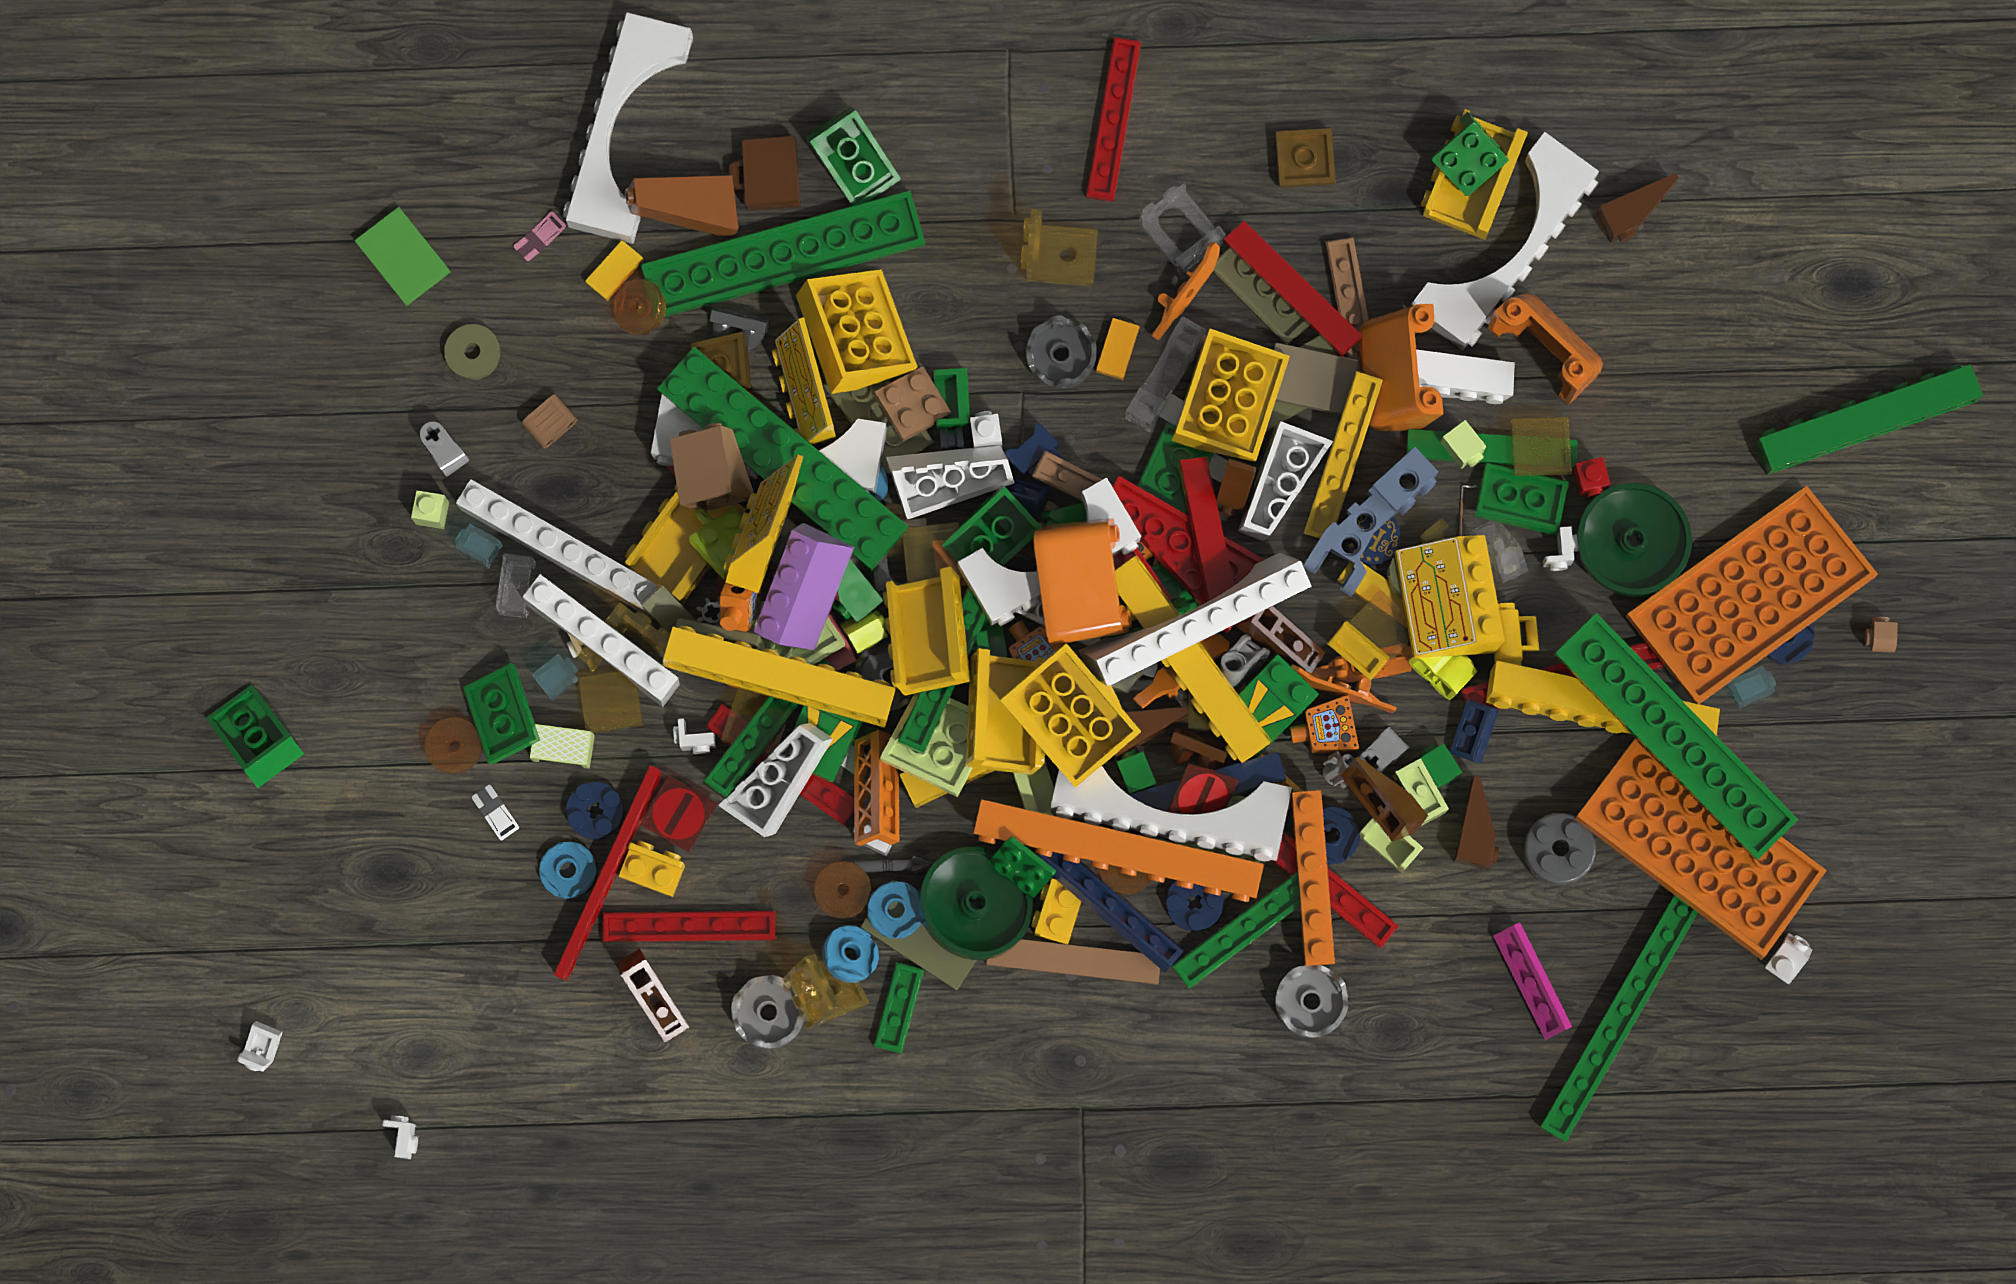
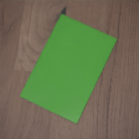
(402, 256)

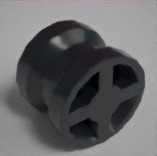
(952, 438)

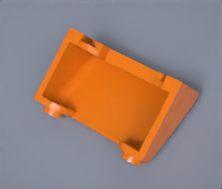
(1391, 355)
(1579, 360)
(1079, 581)

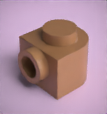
(1881, 635)

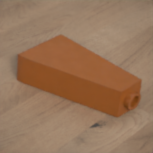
(689, 202)

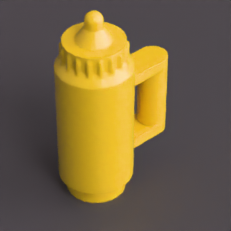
(1512, 648)

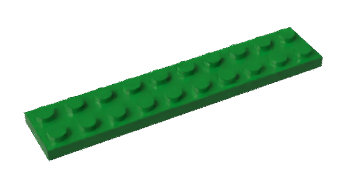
(786, 253)
(769, 443)
(1676, 736)

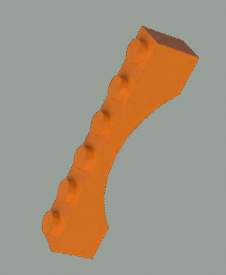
(1312, 878)

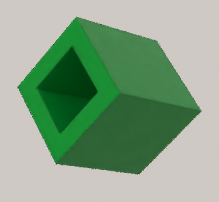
(1440, 764)
(1135, 772)

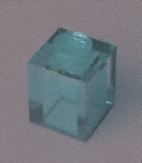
(477, 545)
(556, 676)
(1752, 687)

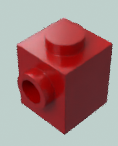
(1591, 477)

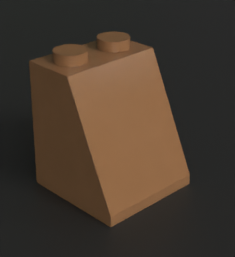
(709, 468)

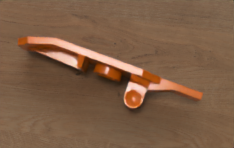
(1187, 290)
(1344, 671)
(1164, 679)
(1360, 695)

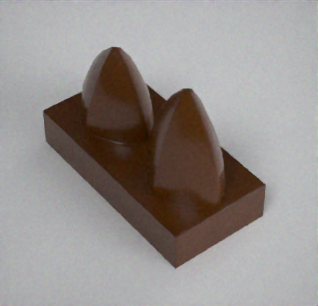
(1186, 743)

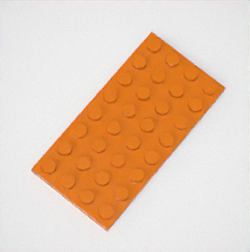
(1751, 595)
(1687, 851)

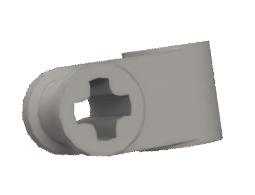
(445, 450)
(1244, 658)
(1385, 750)

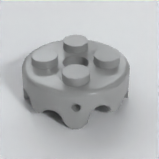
(1331, 994)
(747, 1012)

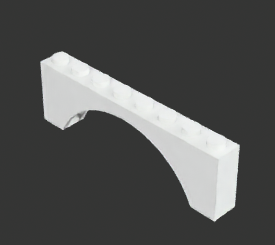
(641, 51)
(1559, 184)
(855, 453)
(1262, 588)
(1245, 828)

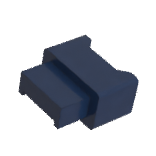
(1028, 454)

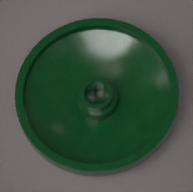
(1634, 539)
(973, 906)

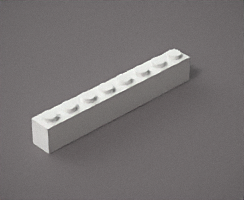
(555, 545)

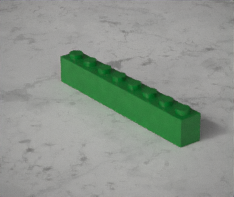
(1868, 419)

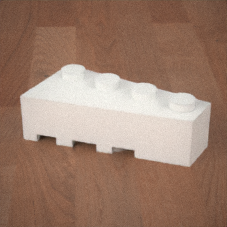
(1466, 376)
(1283, 472)
(947, 477)
(776, 783)

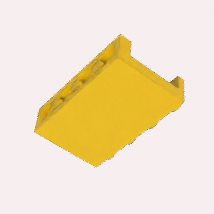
(1473, 212)
(665, 549)
(927, 633)
(993, 733)

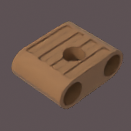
(549, 421)

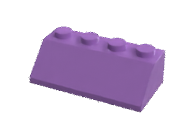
(803, 588)

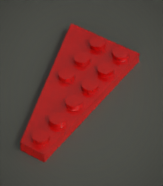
(1170, 539)

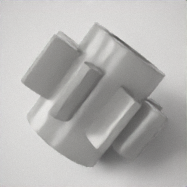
(706, 615)
(1335, 767)

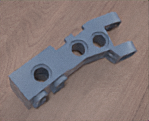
(1384, 502)

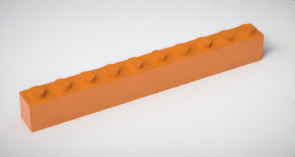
(1119, 849)

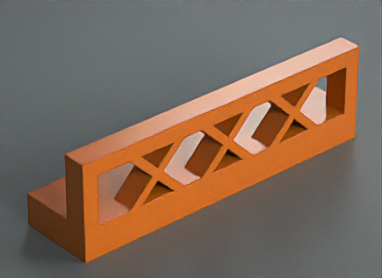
(884, 792)

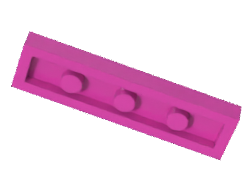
(1532, 981)

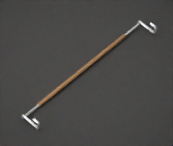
(1461, 507)

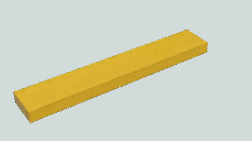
(1343, 454)

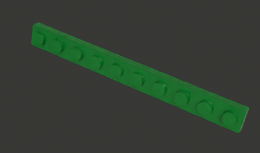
(1619, 1019)

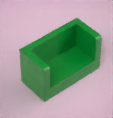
(953, 388)

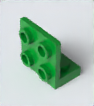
(1470, 156)
(1022, 866)

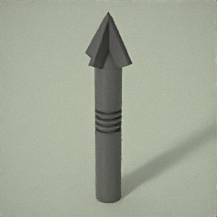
(915, 864)

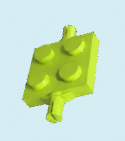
(716, 537)

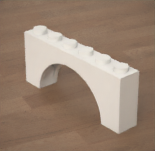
(1007, 591)
(602, 639)

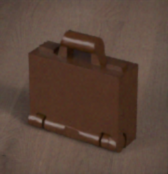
(769, 173)

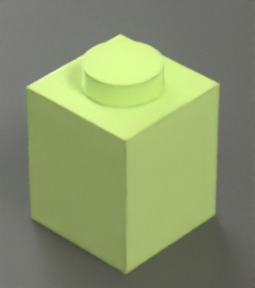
(1464, 445)
(430, 509)

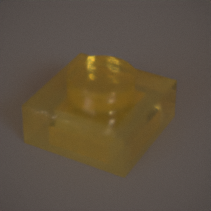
(1434, 533)

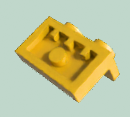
(652, 869)
(1058, 913)

